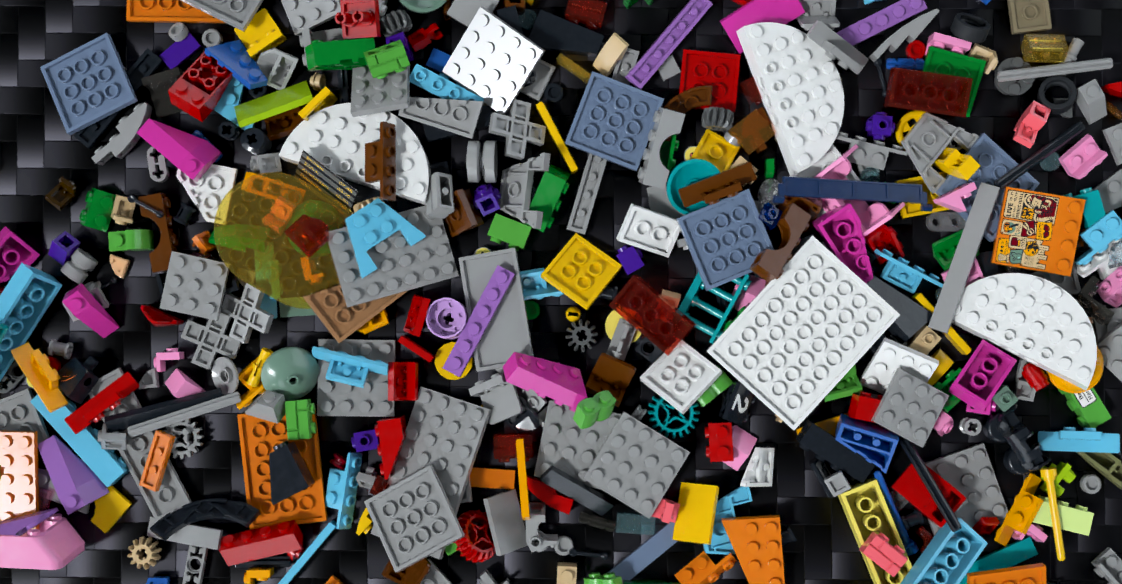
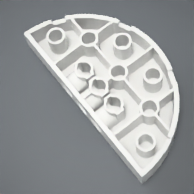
(797, 90)
(339, 144)
(1032, 322)

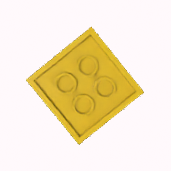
(581, 271)

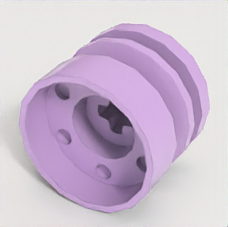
(439, 311)

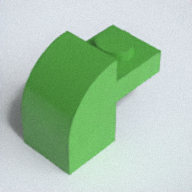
(131, 240)

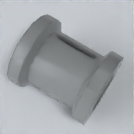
(60, 349)
(964, 425)

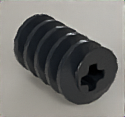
(252, 135)

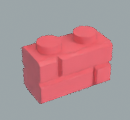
(884, 554)

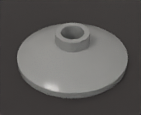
(225, 375)

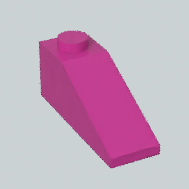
(89, 311)

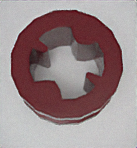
(338, 461)

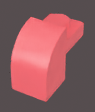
(1030, 123)
(667, 510)

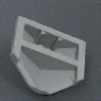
(277, 67)

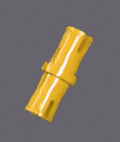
(255, 376)

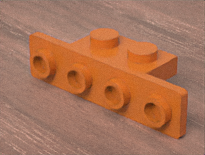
(703, 570)

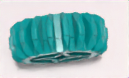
(663, 426)

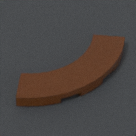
(689, 100)

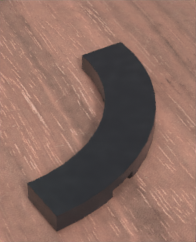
(205, 509)

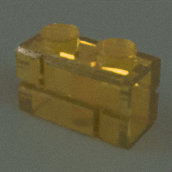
(1044, 48)

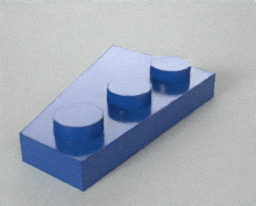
(239, 62)

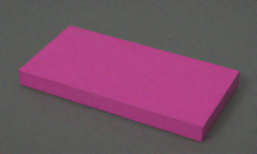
(760, 11)

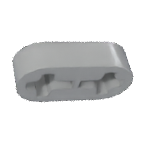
(153, 165)

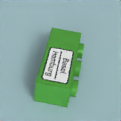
(1087, 407)

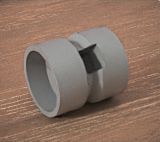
(79, 266)

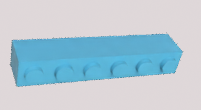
(102, 462)

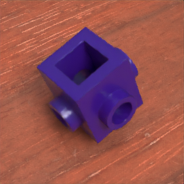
(874, 130)
(486, 199)

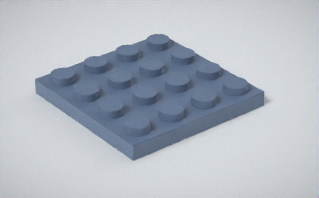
(88, 84)
(613, 121)
(993, 165)
(725, 238)

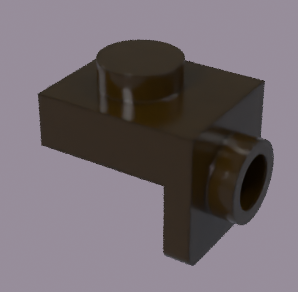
(62, 193)

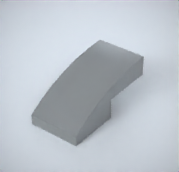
(1021, 388)

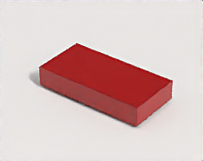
(416, 348)

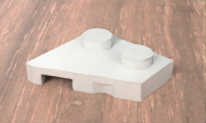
(760, 468)

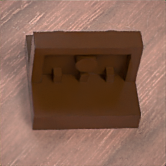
(465, 214)

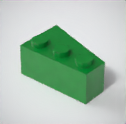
(338, 54)
(548, 194)

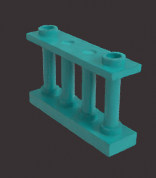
(692, 299)

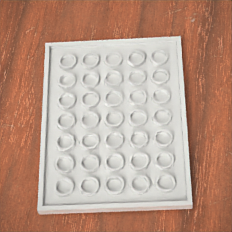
(803, 333)

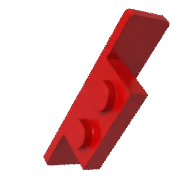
(104, 401)

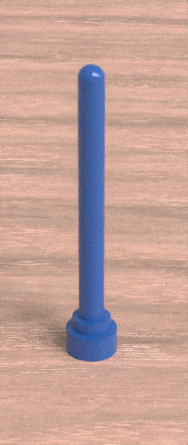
(909, 545)

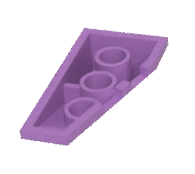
(71, 476)
(22, 524)

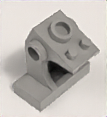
(535, 538)

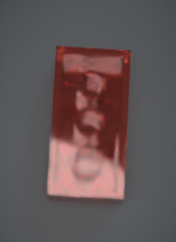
(928, 92)
(652, 315)

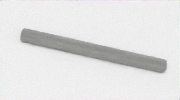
(1056, 69)
(184, 414)

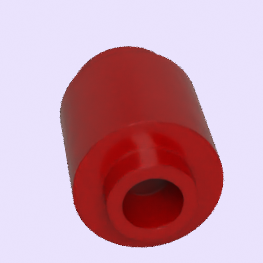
(1035, 376)

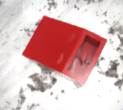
(200, 87)
(391, 436)
(915, 492)

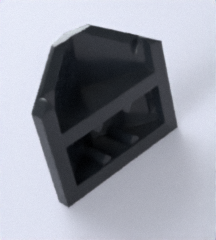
(525, 421)

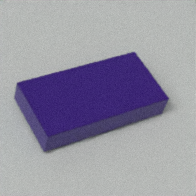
(180, 51)

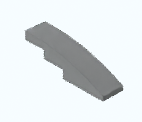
(908, 32)
(193, 535)

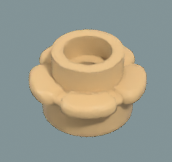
(317, 81)

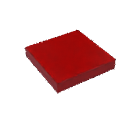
(416, 315)

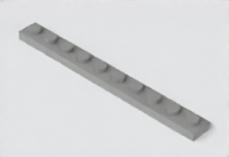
(595, 165)

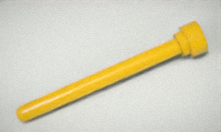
(1048, 475)

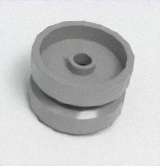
(482, 163)

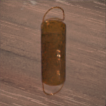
(1113, 110)

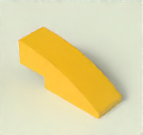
(956, 164)

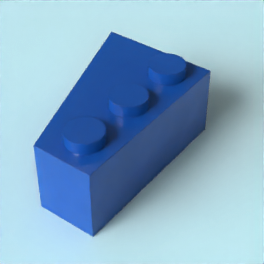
(867, 439)

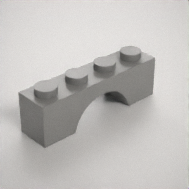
(666, 124)

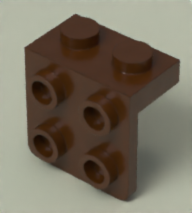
(610, 375)
(410, 575)

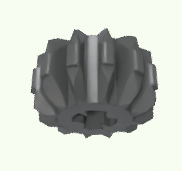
(395, 23)
(717, 119)
(587, 332)

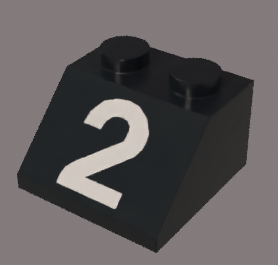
(737, 403)

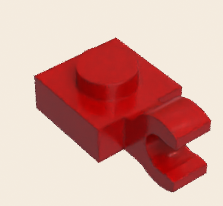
(422, 37)

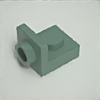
(1004, 398)

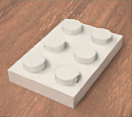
(649, 230)

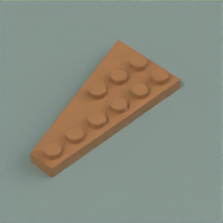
(340, 320)

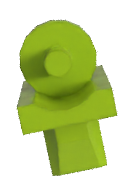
(1063, 472)

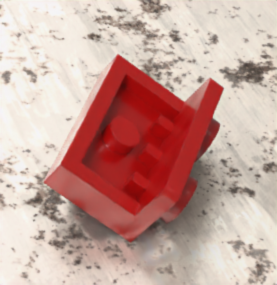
(884, 238)
(402, 381)
(720, 441)

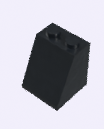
(287, 472)

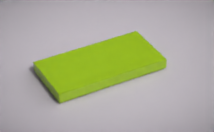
(273, 104)

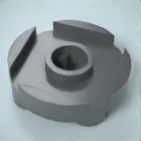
(1013, 87)

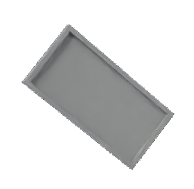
(509, 327)

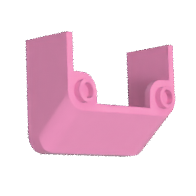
(870, 216)
(42, 549)

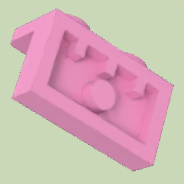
(948, 43)
(1082, 157)
(1111, 288)

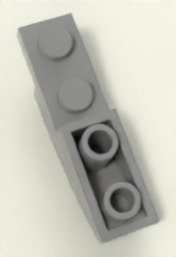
(122, 143)

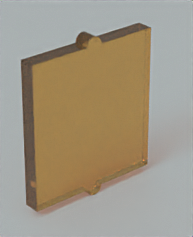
(752, 131)

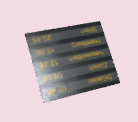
(325, 180)

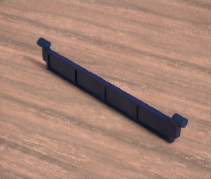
(852, 191)

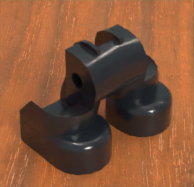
(1020, 457)

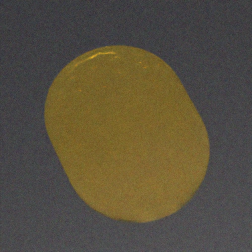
(253, 239)

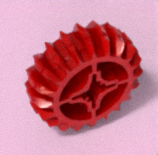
(478, 540)

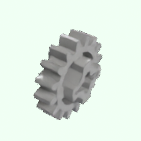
(188, 442)

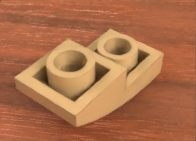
(610, 54)

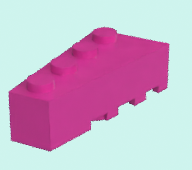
(546, 379)

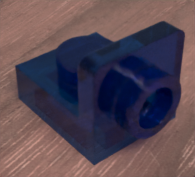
(769, 216)

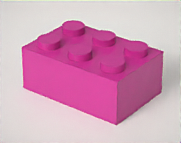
(982, 376)

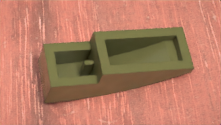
(1105, 464)

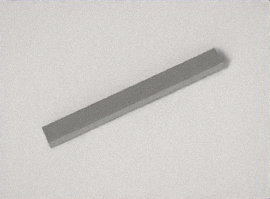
(964, 257)

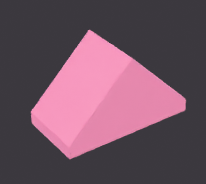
(182, 385)

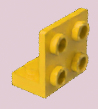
(261, 34)

